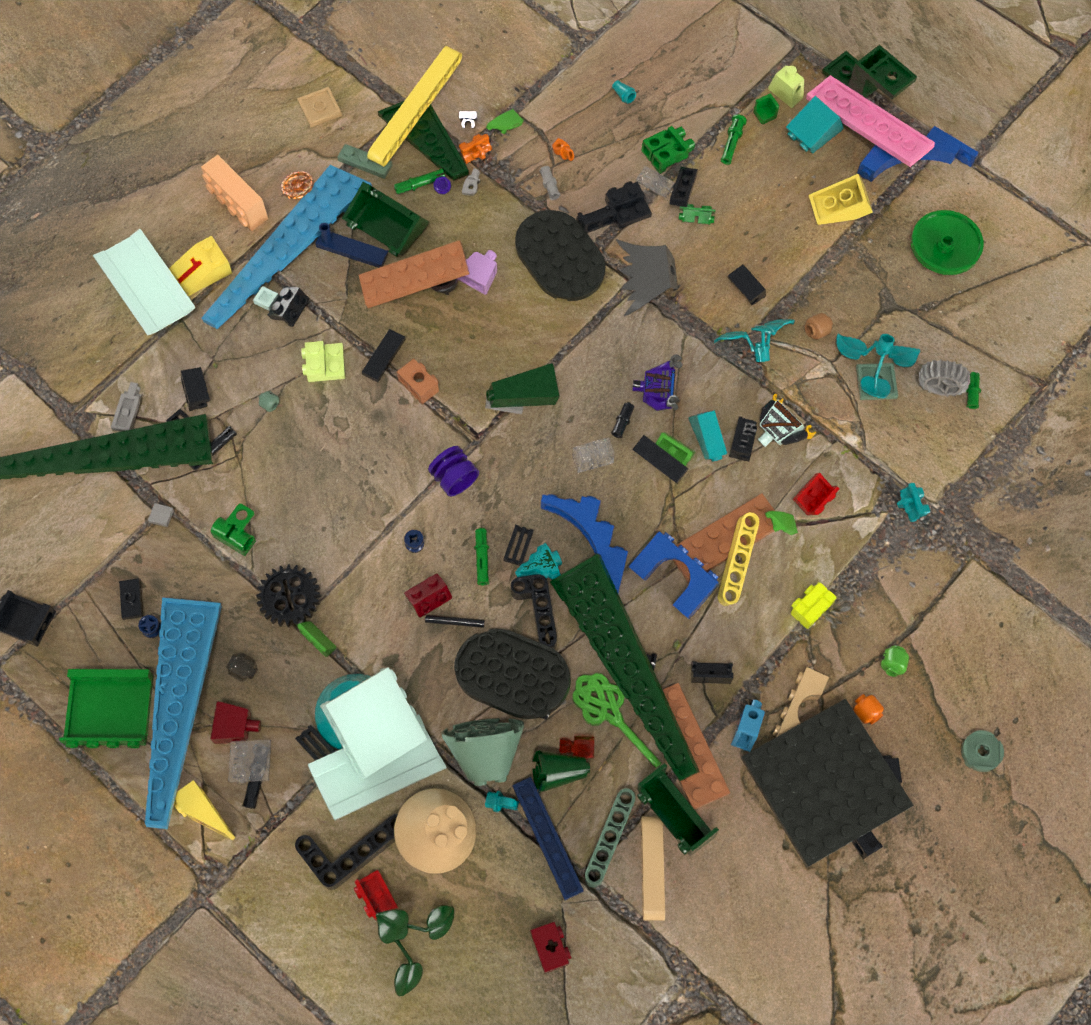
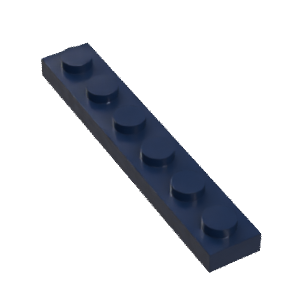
(547, 839)

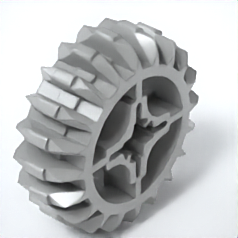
(944, 378)

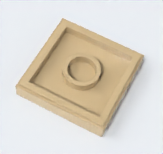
(319, 107)

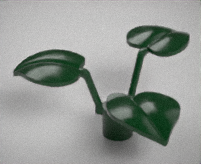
(394, 926)

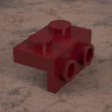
(428, 595)

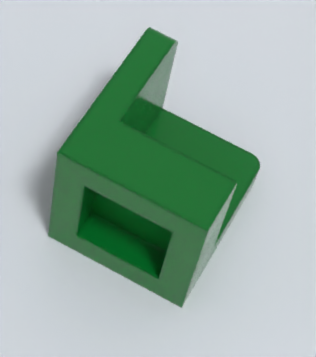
(766, 108)

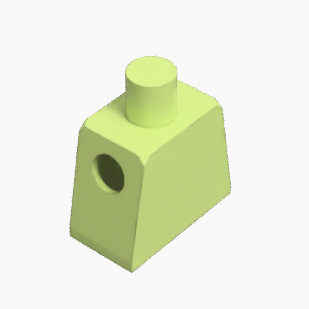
(788, 86)

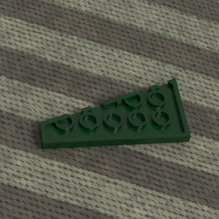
(432, 141)

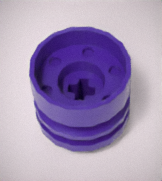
(453, 471)

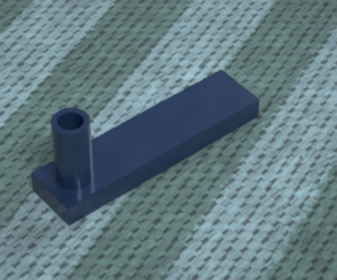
(350, 248)

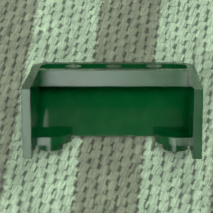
(675, 811)

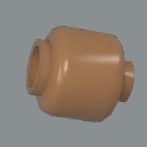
(818, 326)

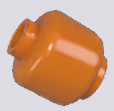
(868, 709)

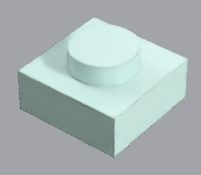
(265, 298)

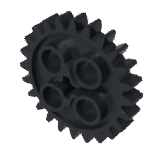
(306, 590)

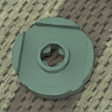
(990, 744)

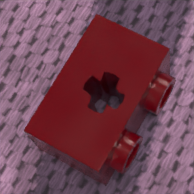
(541, 937)

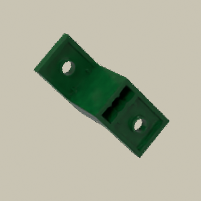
(871, 73)

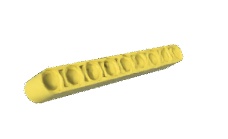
(414, 106)

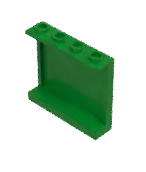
(108, 708)

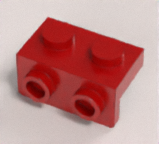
(815, 495)
(375, 894)

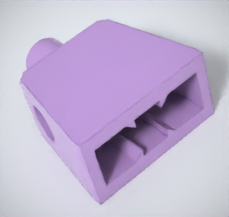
(481, 270)

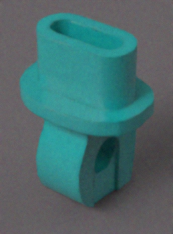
(497, 801)

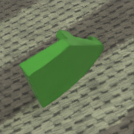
(505, 121)
(782, 521)

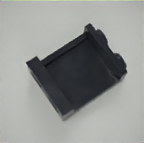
(24, 618)

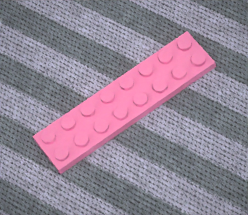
(872, 121)

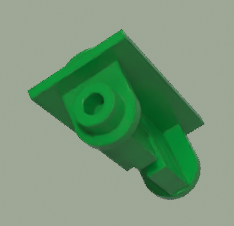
(703, 214)

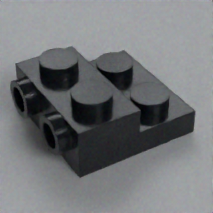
(629, 204)

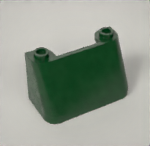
(384, 219)

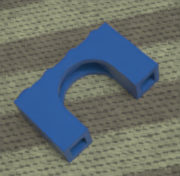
(701, 582)

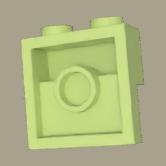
(323, 361)

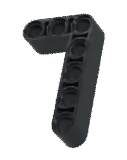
(352, 854)

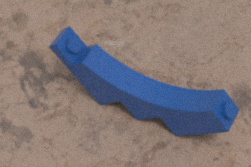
(945, 150)

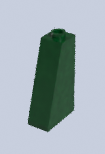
(527, 388)

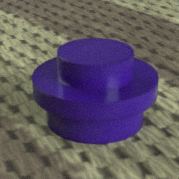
(442, 185)

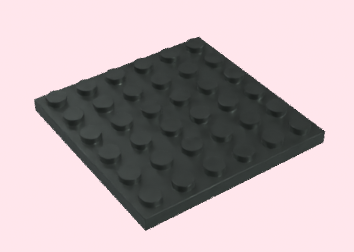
(826, 782)

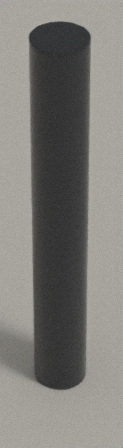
(454, 621)

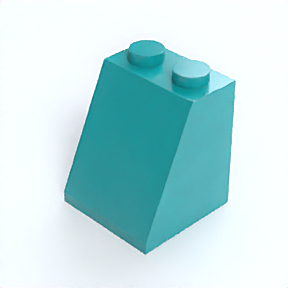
(814, 125)

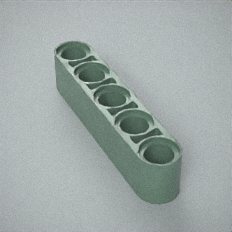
(610, 827)

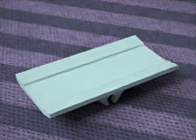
(144, 283)
(347, 792)

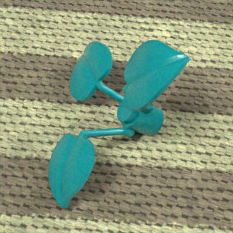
(761, 348)
(901, 355)

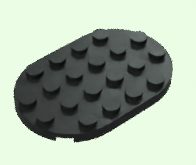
(560, 255)
(512, 673)

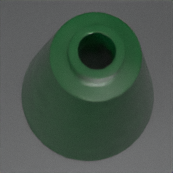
(557, 769)

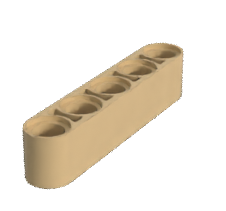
(652, 869)

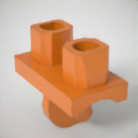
(476, 148)

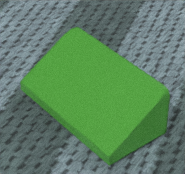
(675, 448)
(316, 638)

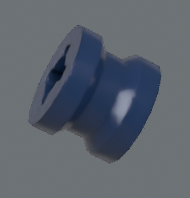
(414, 545)
(146, 624)

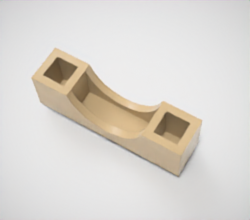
(810, 687)

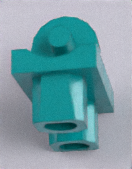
(911, 502)

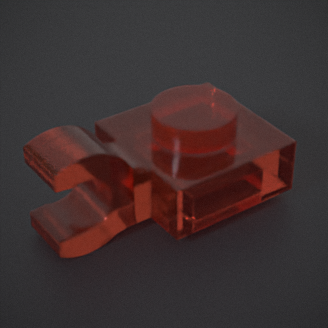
(581, 746)

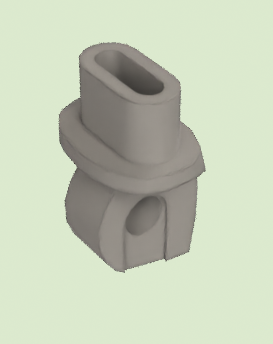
(471, 180)

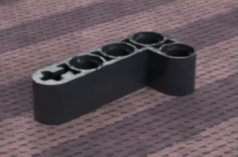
(540, 613)

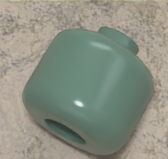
(268, 401)

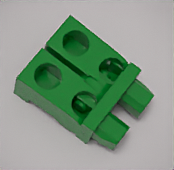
(667, 148)

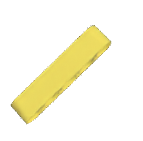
(744, 552)

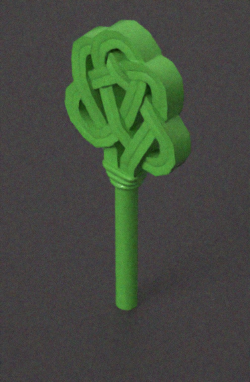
(612, 705)

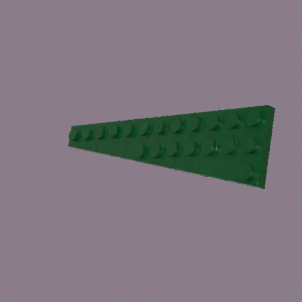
(148, 446)
(603, 619)

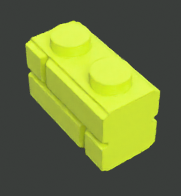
(813, 605)

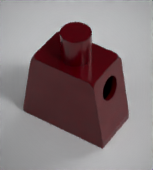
(232, 724)

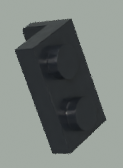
(289, 305)

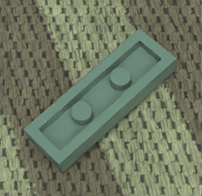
(358, 159)

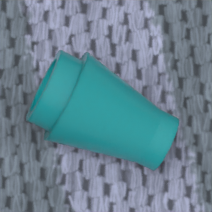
(625, 92)

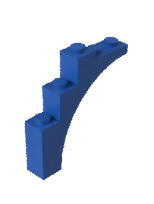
(599, 534)

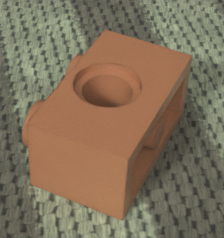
(420, 390)

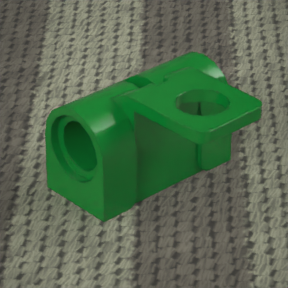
(232, 531)

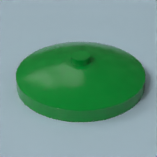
(947, 242)

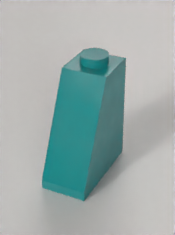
(708, 435)

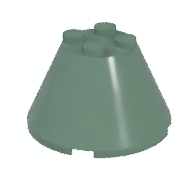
(484, 748)

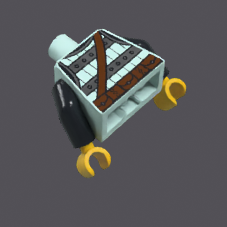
(781, 425)

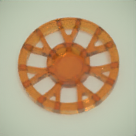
(297, 184)

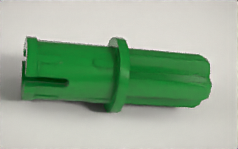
(973, 391)

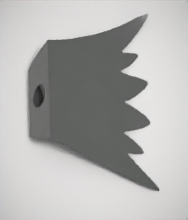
(649, 271)

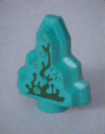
(542, 563)

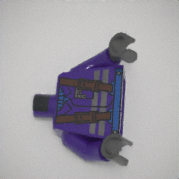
(659, 385)

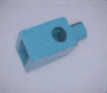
(748, 726)

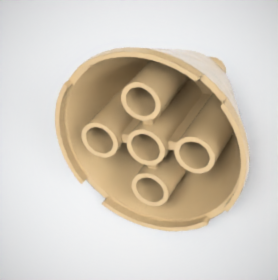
(435, 831)

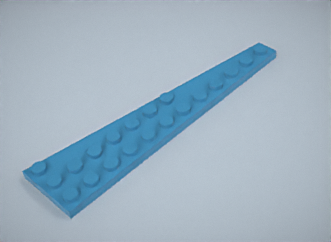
(325, 202)
(183, 658)

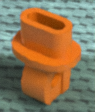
(563, 149)

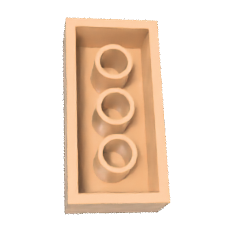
(234, 193)

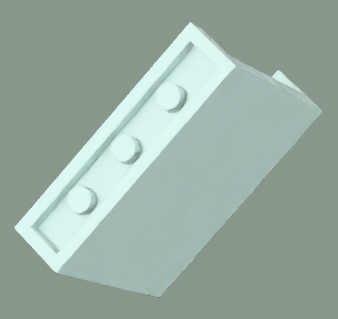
(374, 722)

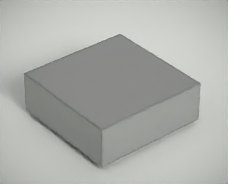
(161, 515)

